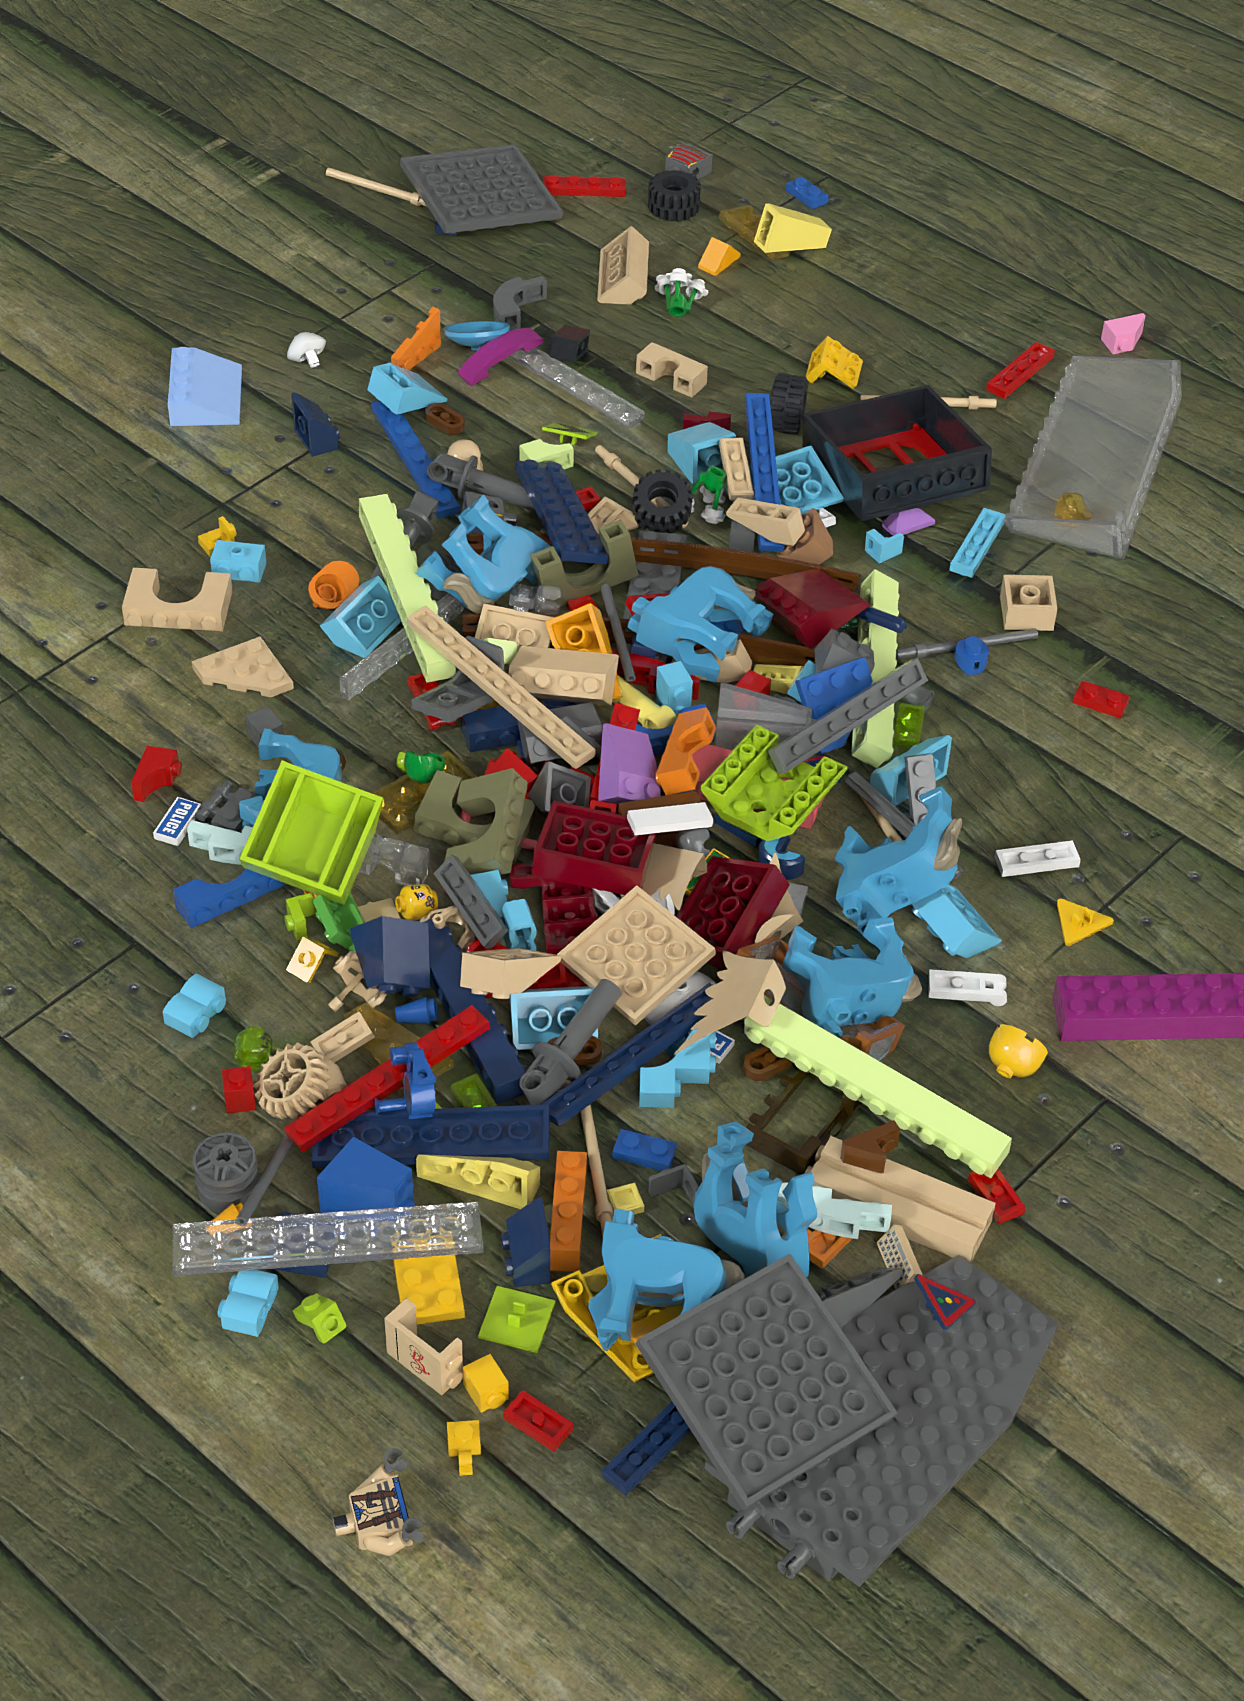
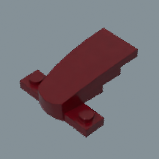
(564, 906)

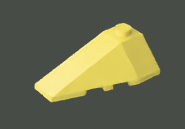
(493, 1178)

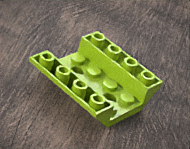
(752, 782)

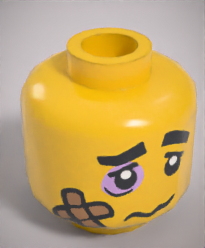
(416, 901)

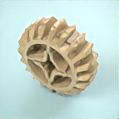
(298, 1086)

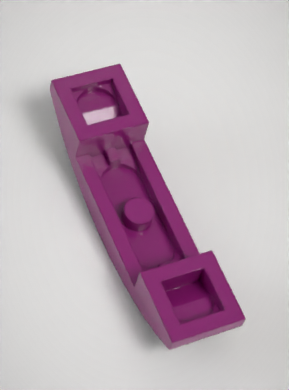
(496, 350)

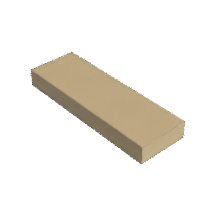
(736, 468)

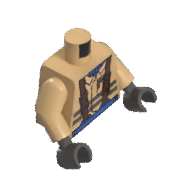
(380, 1512)

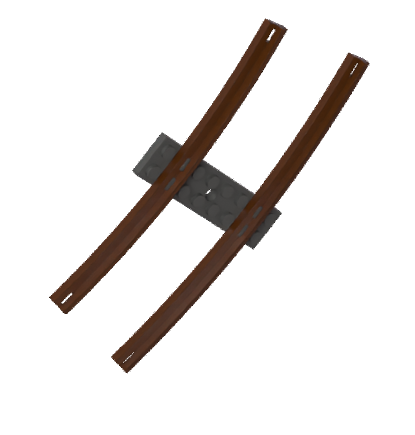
(659, 569)

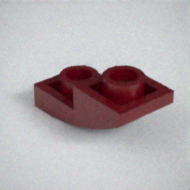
(719, 419)

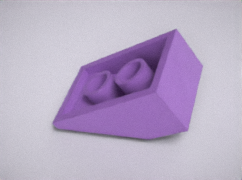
(626, 766)

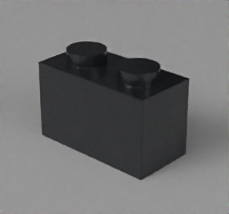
(569, 343)

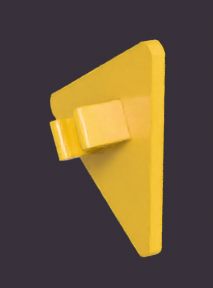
(1079, 921)

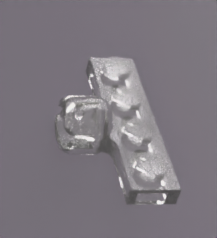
(527, 597)

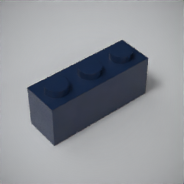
(489, 729)

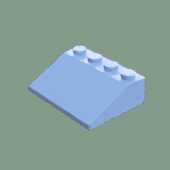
(203, 389)

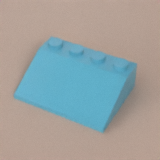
(804, 481)

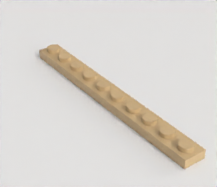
(501, 687)

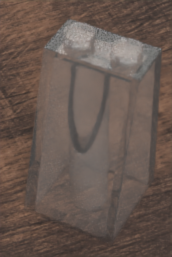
(744, 709)

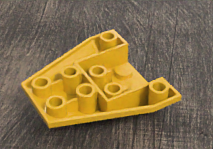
(574, 1295)

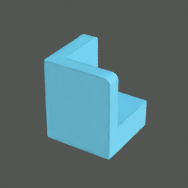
(883, 548)

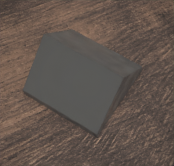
(560, 785)

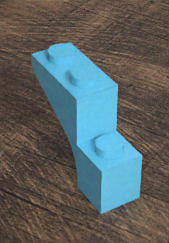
(692, 1065)

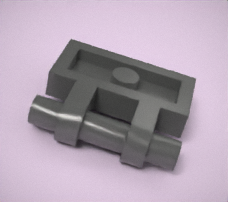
(229, 815)

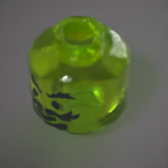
(252, 1047)

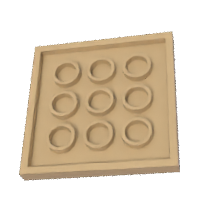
(638, 950)

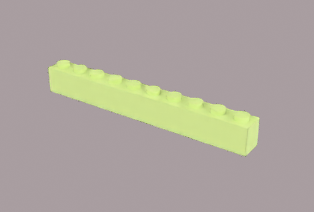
(399, 569)
(874, 737)
(882, 1089)

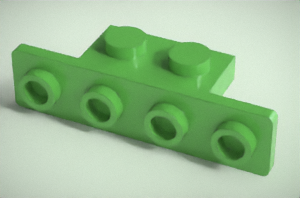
(338, 919)

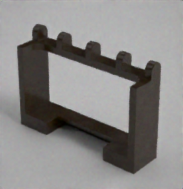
(782, 1152)

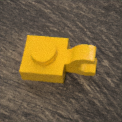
(464, 1442)

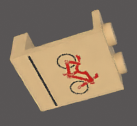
(434, 1368)

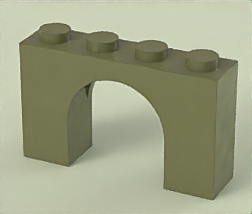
(619, 568)
(498, 793)
(439, 821)

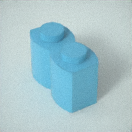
(520, 925)
(194, 1005)
(248, 1301)

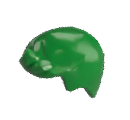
(423, 767)

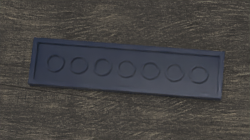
(561, 512)
(472, 1131)

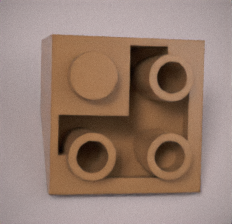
(814, 544)

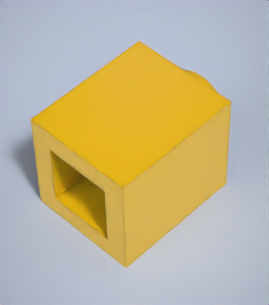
(485, 1383)

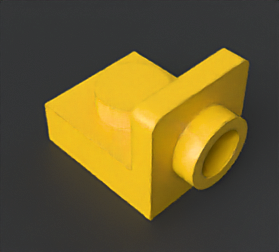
(225, 532)

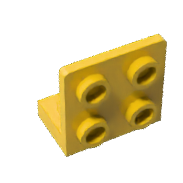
(835, 359)

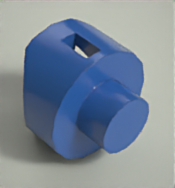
(969, 652)

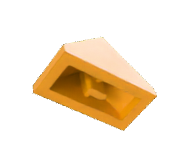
(717, 257)

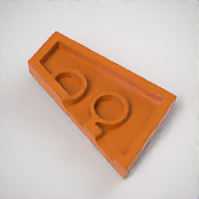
(422, 344)

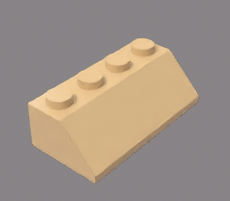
(623, 268)
(565, 674)

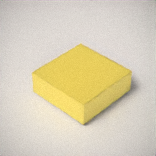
(626, 1198)

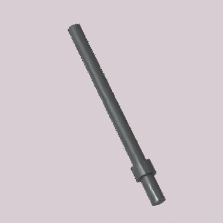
(921, 650)

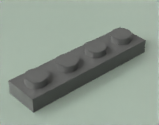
(471, 902)

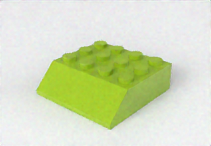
(312, 832)

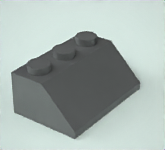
(582, 715)

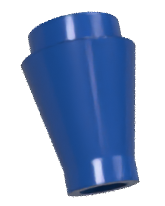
(419, 1011)

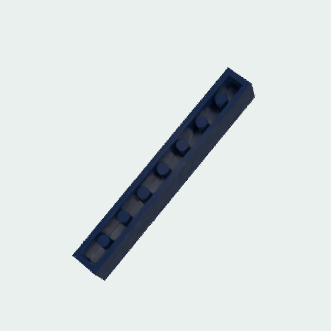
(490, 1052)

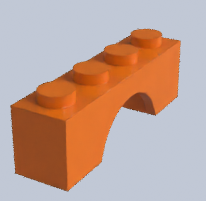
(677, 767)
(568, 1211)

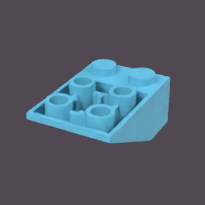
(402, 389)

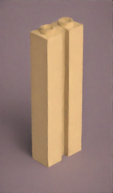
(924, 1206)

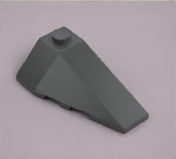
(850, 1299)

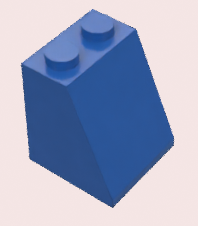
(364, 1181)

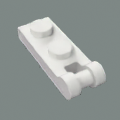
(967, 986)

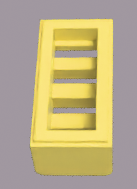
(783, 675)

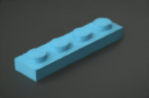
(977, 542)

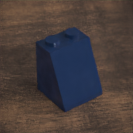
(393, 955)

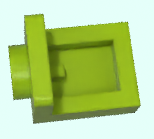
(297, 910)
(320, 1315)

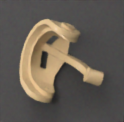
(452, 914)
(353, 982)

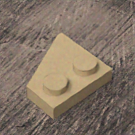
(608, 512)

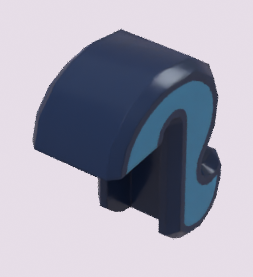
(790, 863)

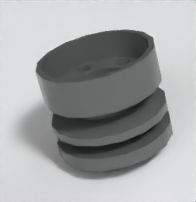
(224, 1170)

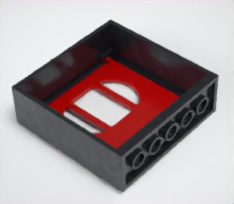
(914, 418)

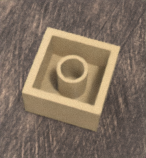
(1028, 602)

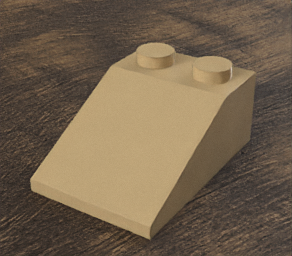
(504, 970)

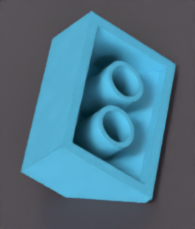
(363, 618)
(891, 778)
(955, 922)
(544, 1013)

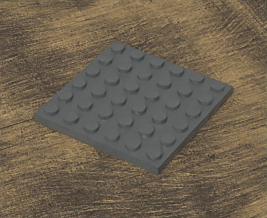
(480, 188)
(766, 1380)

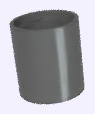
(919, 696)

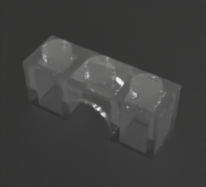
(407, 861)

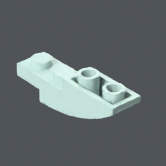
(222, 843)
(845, 1216)

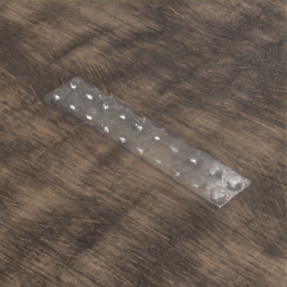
(327, 1238)

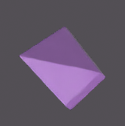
(907, 521)

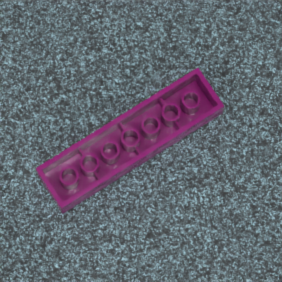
(1149, 1006)

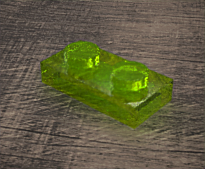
(909, 725)
(472, 1093)

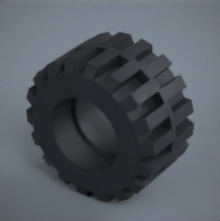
(674, 195)
(788, 402)
(662, 485)

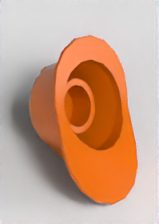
(333, 585)

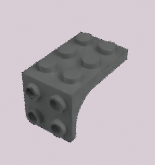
(460, 693)

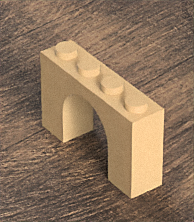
(203, 612)

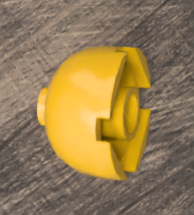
(1014, 1053)

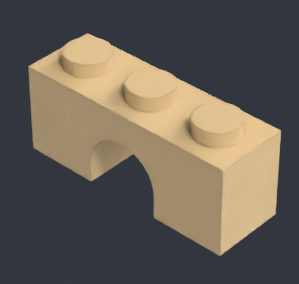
(659, 361)

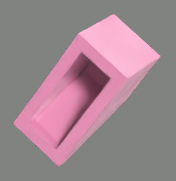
(1122, 333)

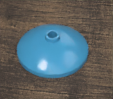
(475, 333)

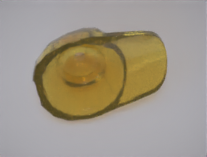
(1071, 507)

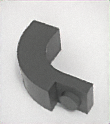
(515, 294)

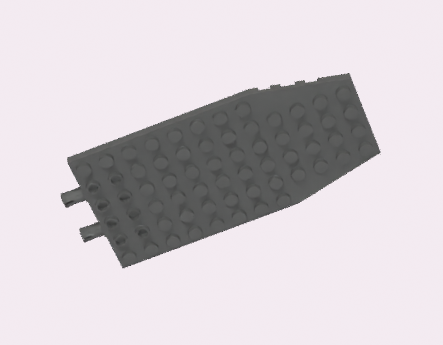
(952, 1403)

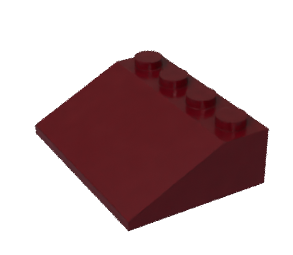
(808, 604)
(592, 849)
(732, 903)

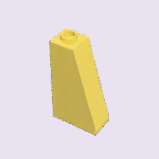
(790, 230)

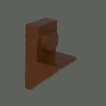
(868, 1148)

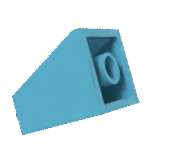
(697, 448)

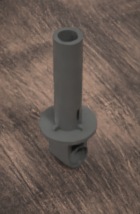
(467, 477)
(416, 522)
(556, 1061)

